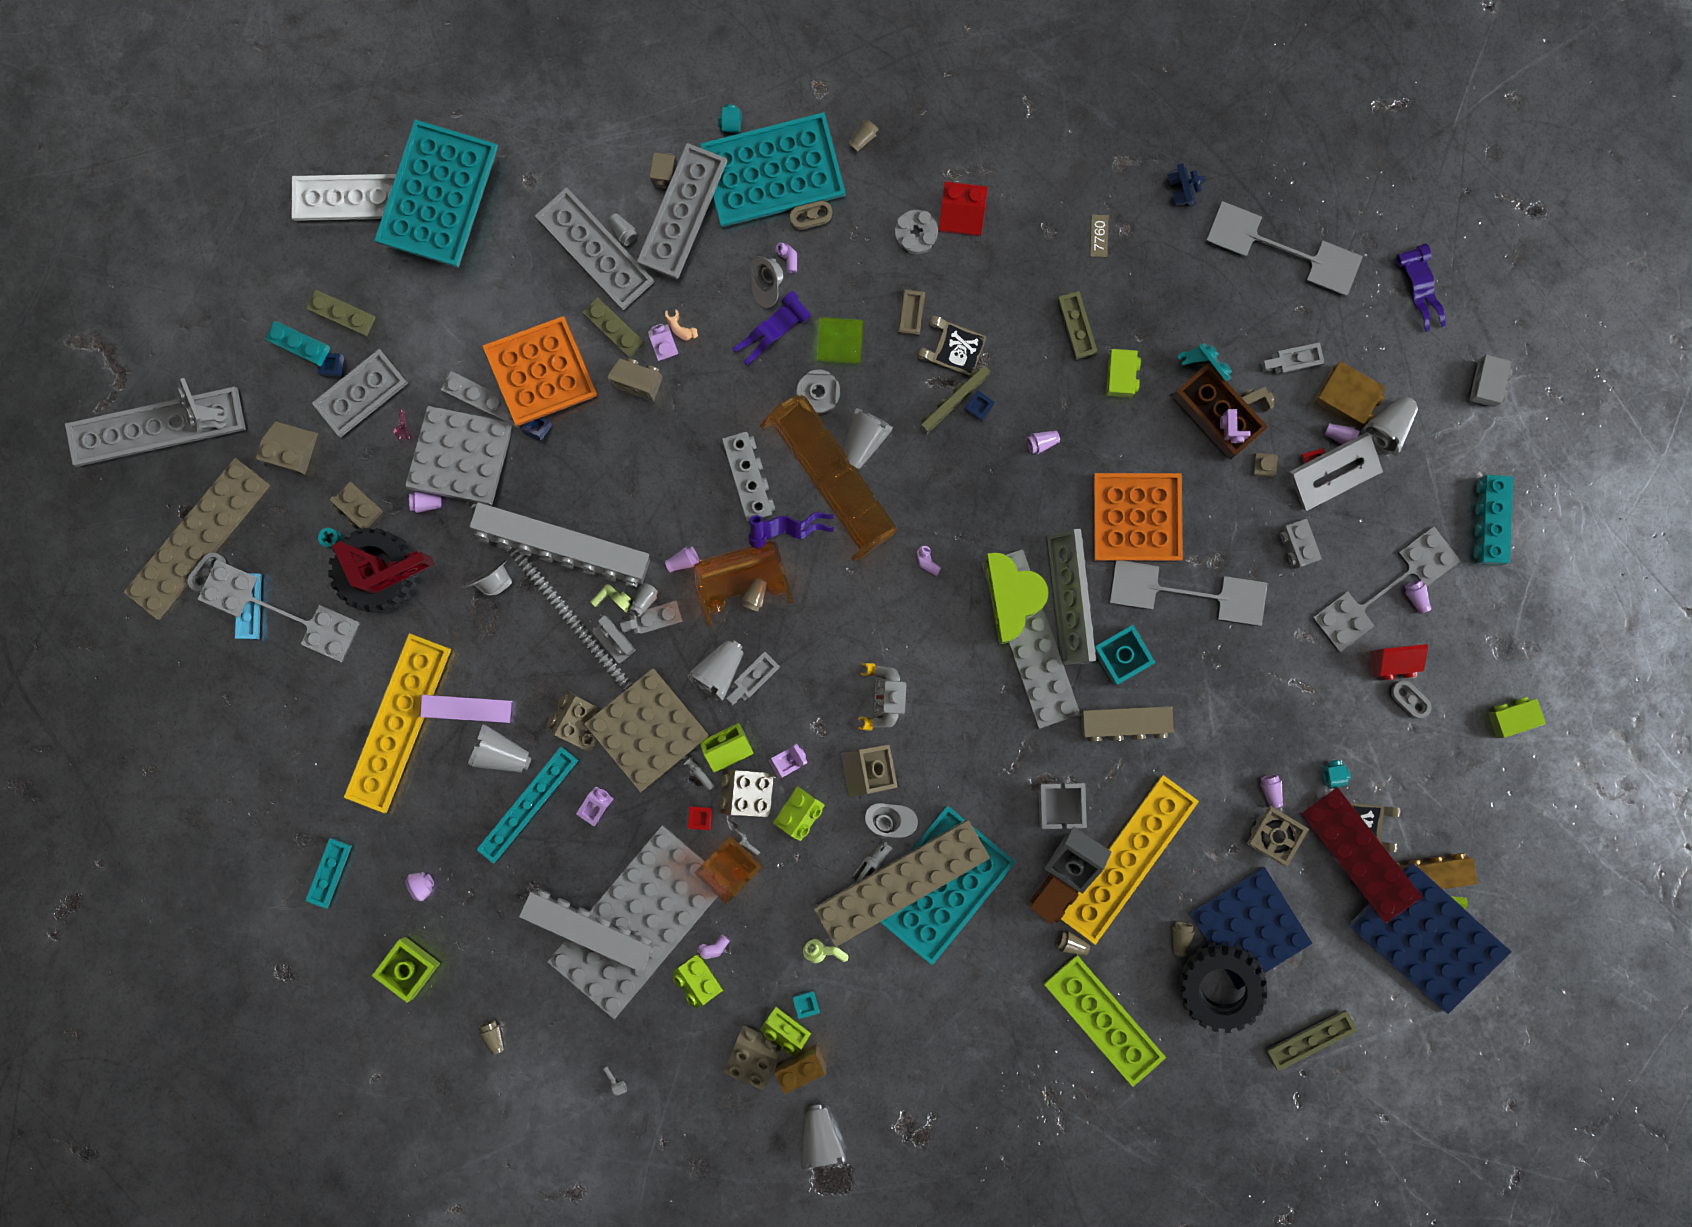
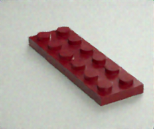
(1362, 855)

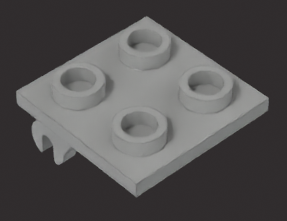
(199, 416)

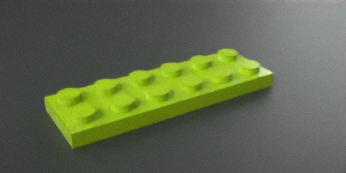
(1104, 1020)

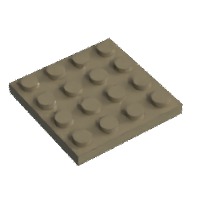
(646, 730)

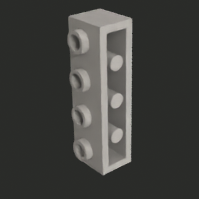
(747, 476)

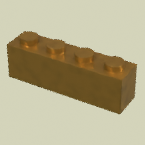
(1450, 872)

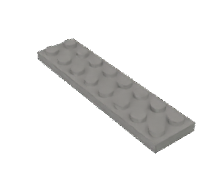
(149, 428)
(1041, 665)

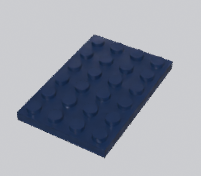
(1434, 943)

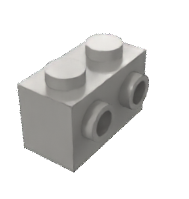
(1491, 381)

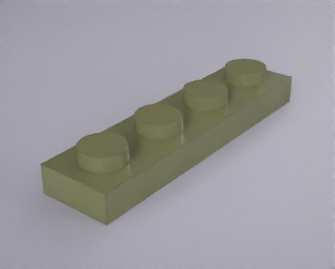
(961, 391)
(1311, 1040)

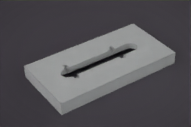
(1306, 474)

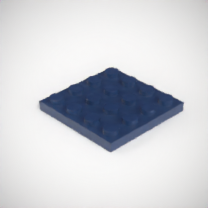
(1255, 918)

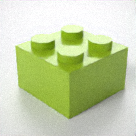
(406, 969)

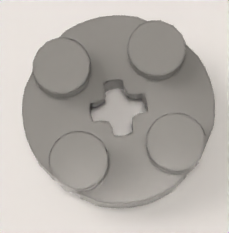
(909, 241)
(827, 383)

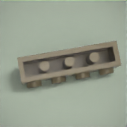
(1127, 722)

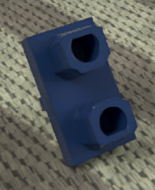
(1181, 176)

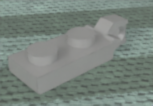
(1295, 359)
(654, 619)
(753, 678)

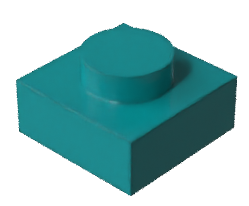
(806, 1004)

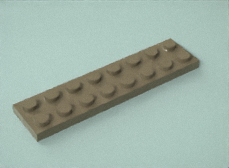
(196, 536)
(901, 882)

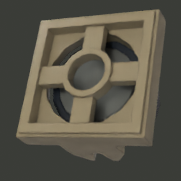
(1274, 836)

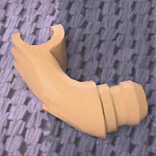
(682, 332)

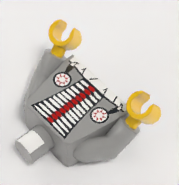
(889, 697)

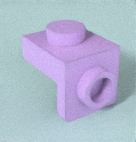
(662, 341)
(1229, 424)
(788, 761)

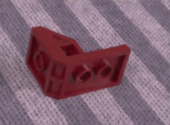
(372, 573)

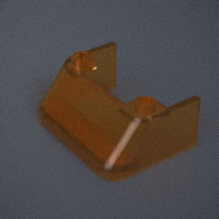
(734, 573)

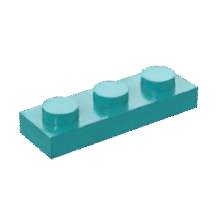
(297, 343)
(328, 873)

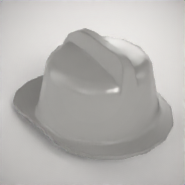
(765, 279)
(492, 581)
(891, 820)

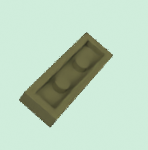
(341, 313)
(1077, 325)
(613, 327)

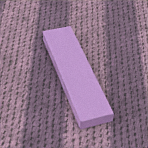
(466, 708)

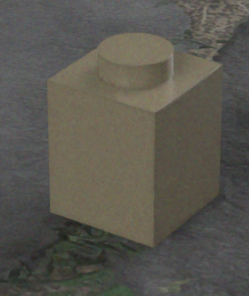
(662, 169)

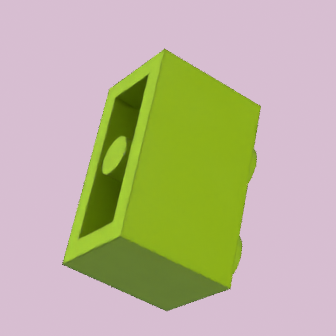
(1122, 373)
(1517, 717)
(726, 747)

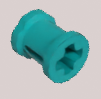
(323, 537)

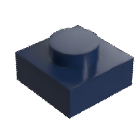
(332, 365)
(979, 405)
(537, 428)

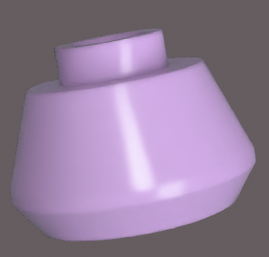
(419, 885)

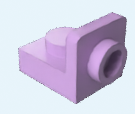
(594, 805)

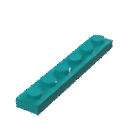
(527, 805)

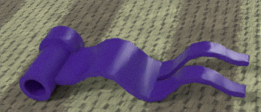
(1422, 281)
(776, 325)
(762, 530)

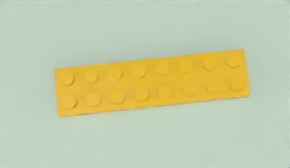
(397, 723)
(1131, 858)

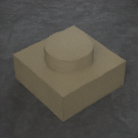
(1265, 465)

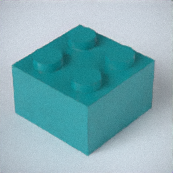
(1123, 655)

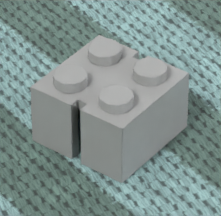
(1062, 805)

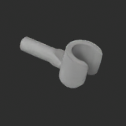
(746, 844)
(617, 1088)

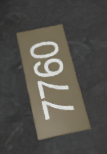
(1099, 235)

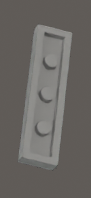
(477, 396)

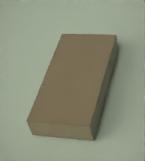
(911, 312)

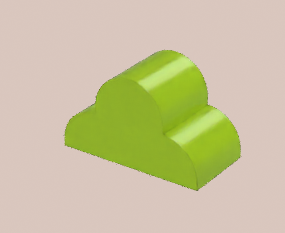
(1013, 595)

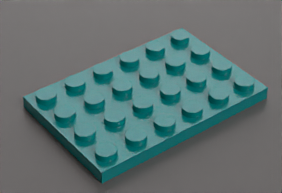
(776, 169)
(436, 193)
(939, 916)

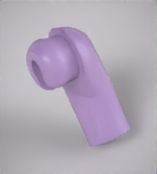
(925, 561)

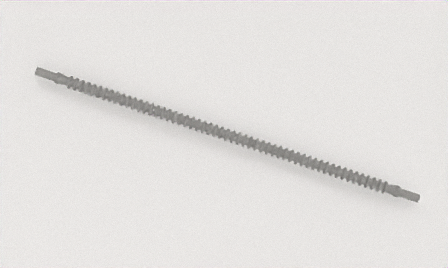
(695, 769)

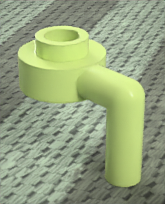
(622, 599)
(821, 951)

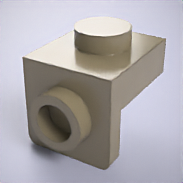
(1266, 397)

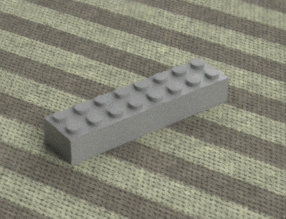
(559, 545)

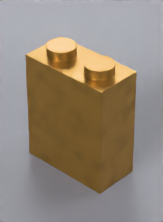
(1350, 395)
(800, 1069)

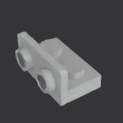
(1300, 543)
(613, 639)

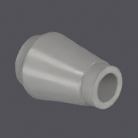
(623, 230)
(643, 599)

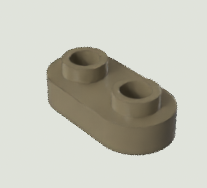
(811, 216)

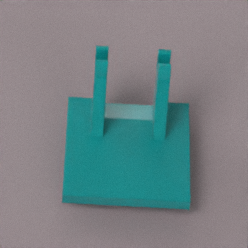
(1207, 353)

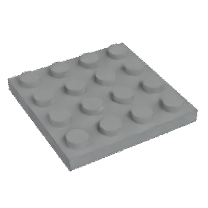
(459, 455)

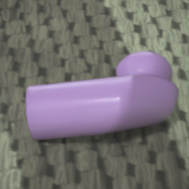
(789, 255)
(715, 950)

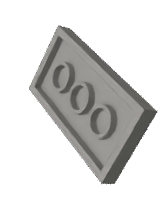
(359, 393)

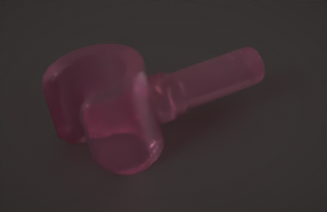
(401, 428)

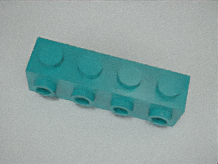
(1494, 520)

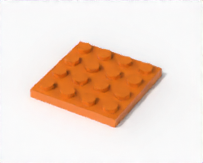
(539, 371)
(1137, 516)

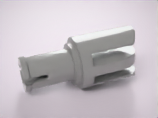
(872, 863)

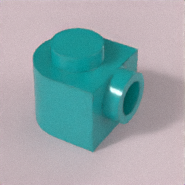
(730, 119)
(1336, 774)

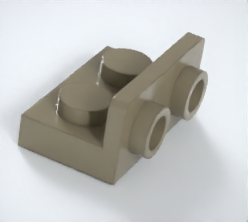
(356, 506)

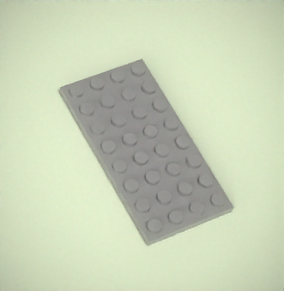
(651, 898)

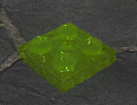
(840, 340)

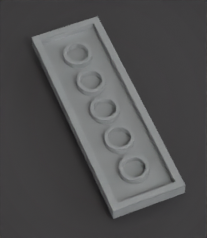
(682, 211)
(594, 248)
(1071, 597)

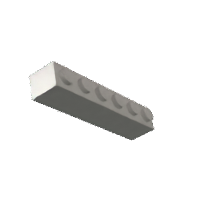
(586, 930)

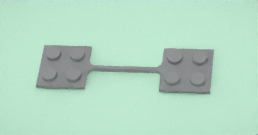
(1331, 267)
(232, 588)
(1239, 601)
(1346, 619)

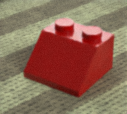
(963, 208)
(1399, 660)

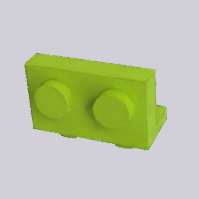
(799, 814)
(696, 981)
(785, 1032)

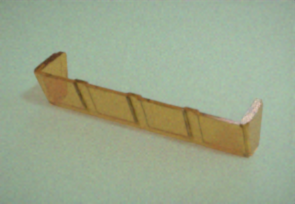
(832, 473)

